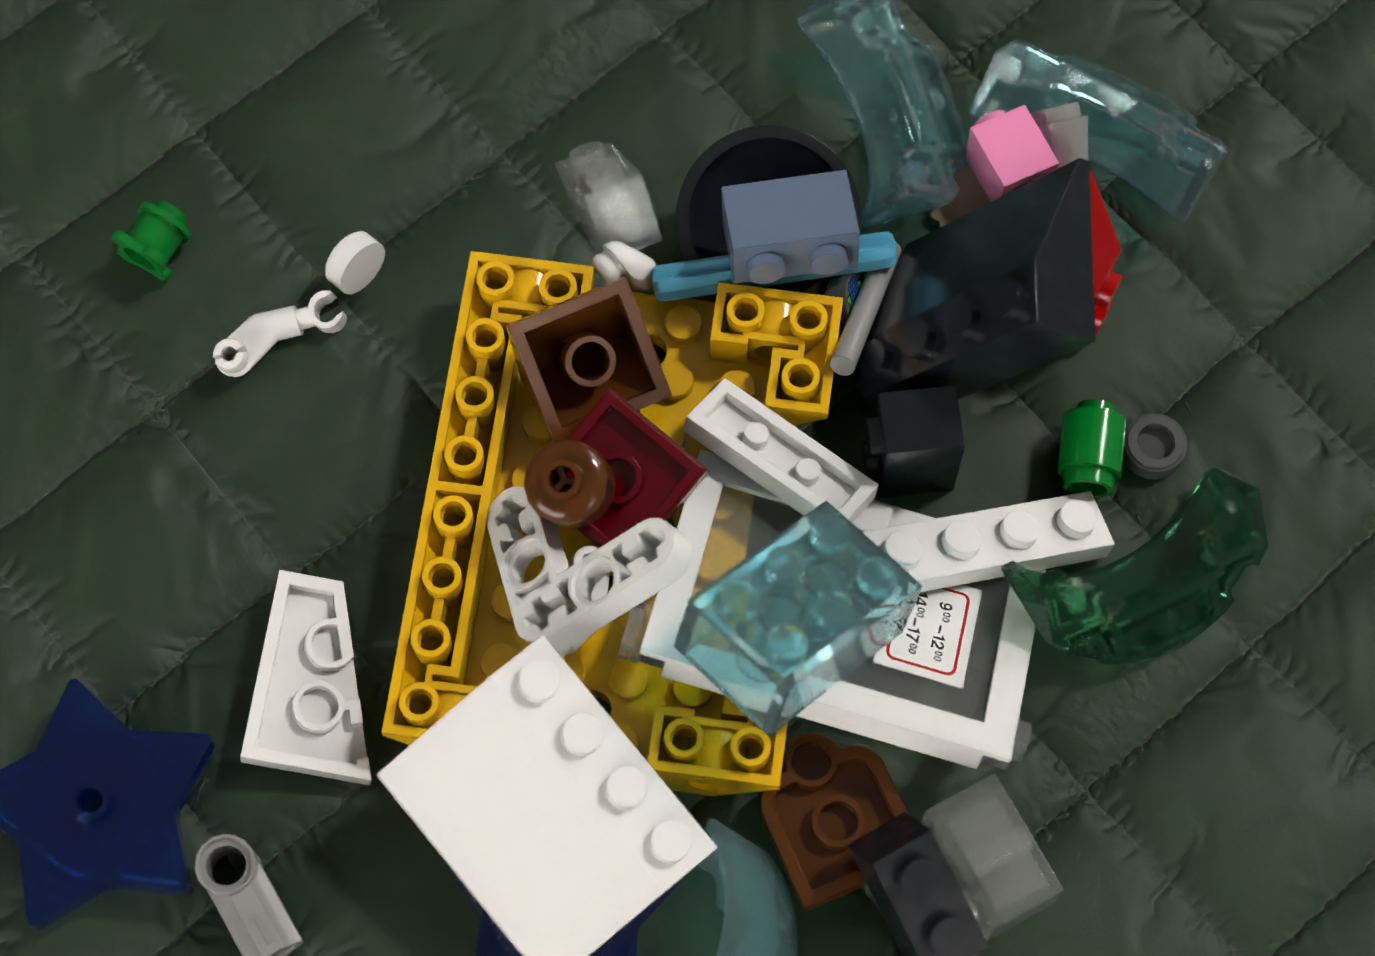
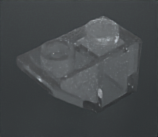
(608, 196)

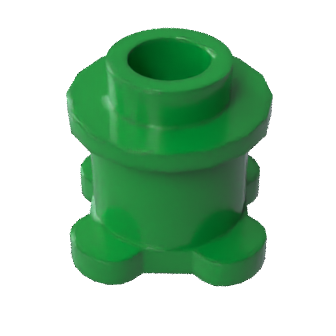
(153, 237)

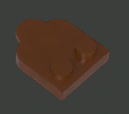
(822, 807)

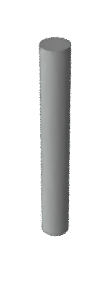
(861, 319)

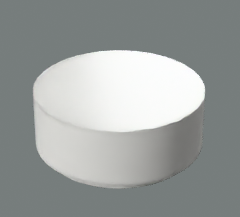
(354, 262)

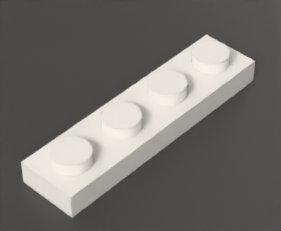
(977, 543)

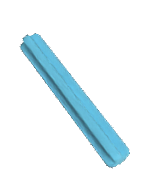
(702, 276)

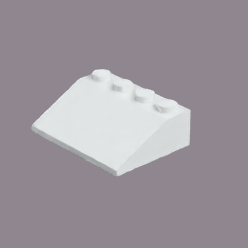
(545, 808)

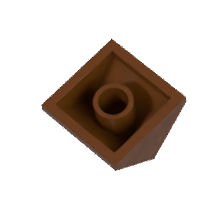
(581, 350)

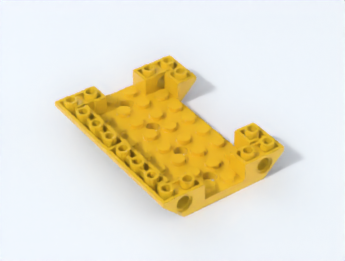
(488, 430)

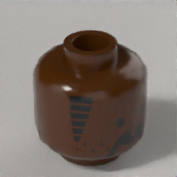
(548, 477)

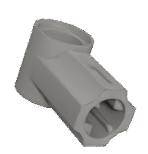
(251, 904)

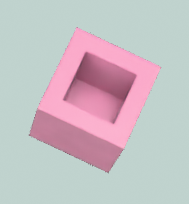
(1008, 151)

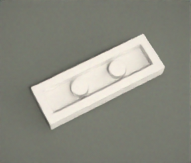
(777, 453)

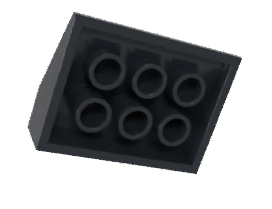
(989, 292)

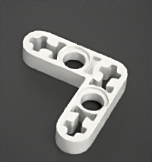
(549, 600)

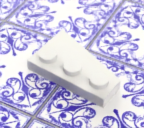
(306, 686)

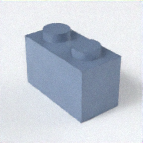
(790, 227)

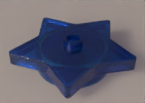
(135, 832)

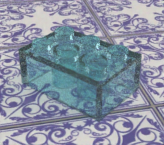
(796, 616)

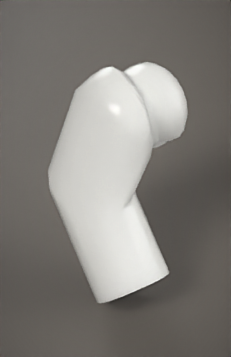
(622, 259)

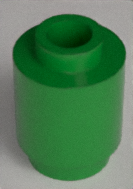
(1091, 448)

